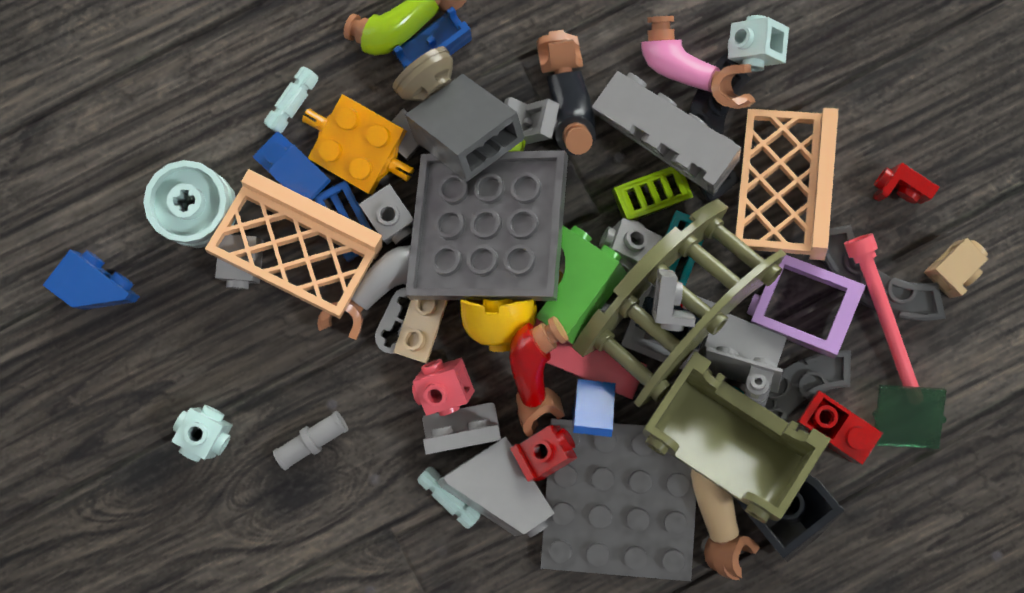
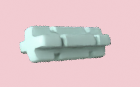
(291, 99)
(466, 515)

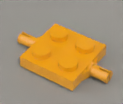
(357, 144)

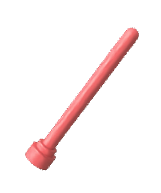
(863, 252)

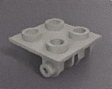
(758, 374)

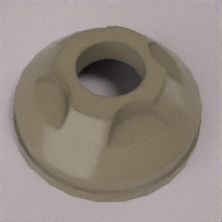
(425, 75)

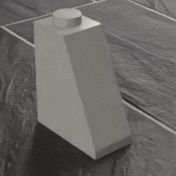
(499, 490)

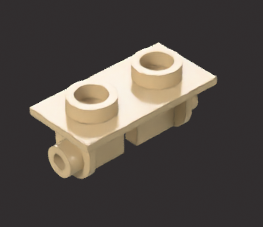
(420, 329)

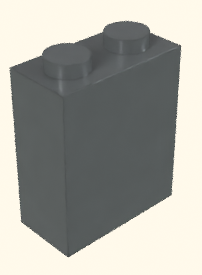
(465, 127)

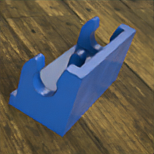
(445, 32)

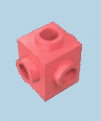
(442, 386)

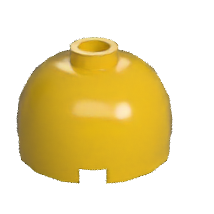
(496, 321)

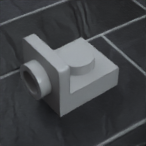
(666, 296)

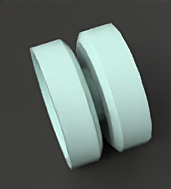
(169, 200)

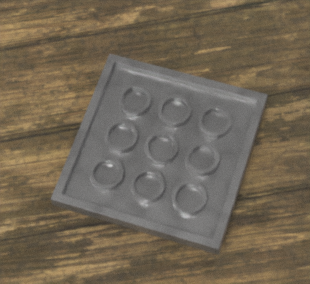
(491, 233)
(620, 509)

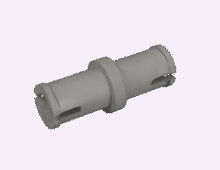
(310, 440)

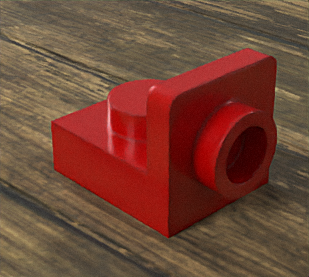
(910, 185)

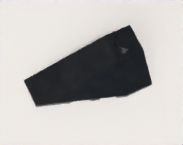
(803, 521)

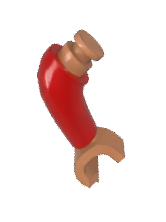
(527, 358)

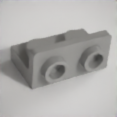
(461, 429)

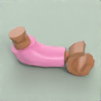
(671, 60)

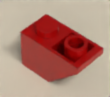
(848, 433)

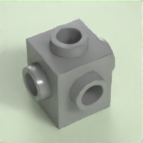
(630, 241)

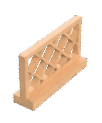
(819, 186)
(309, 215)

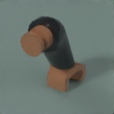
(575, 114)

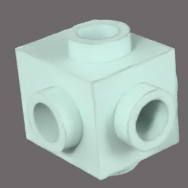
(758, 42)
(214, 430)

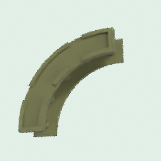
(706, 224)

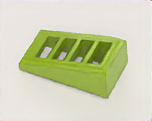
(624, 203)

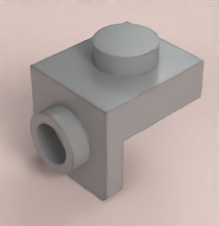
(536, 119)

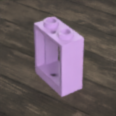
(843, 318)

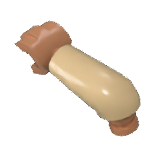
(719, 516)

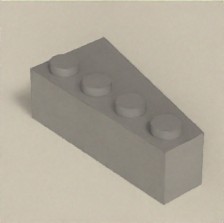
(667, 131)

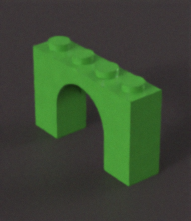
(586, 282)

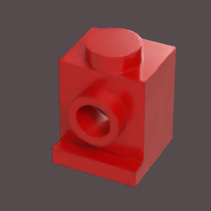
(531, 459)

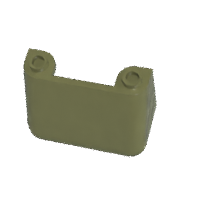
(733, 441)

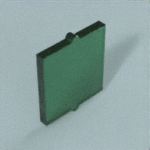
(910, 416)

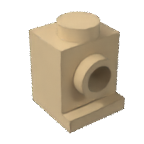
(958, 267)

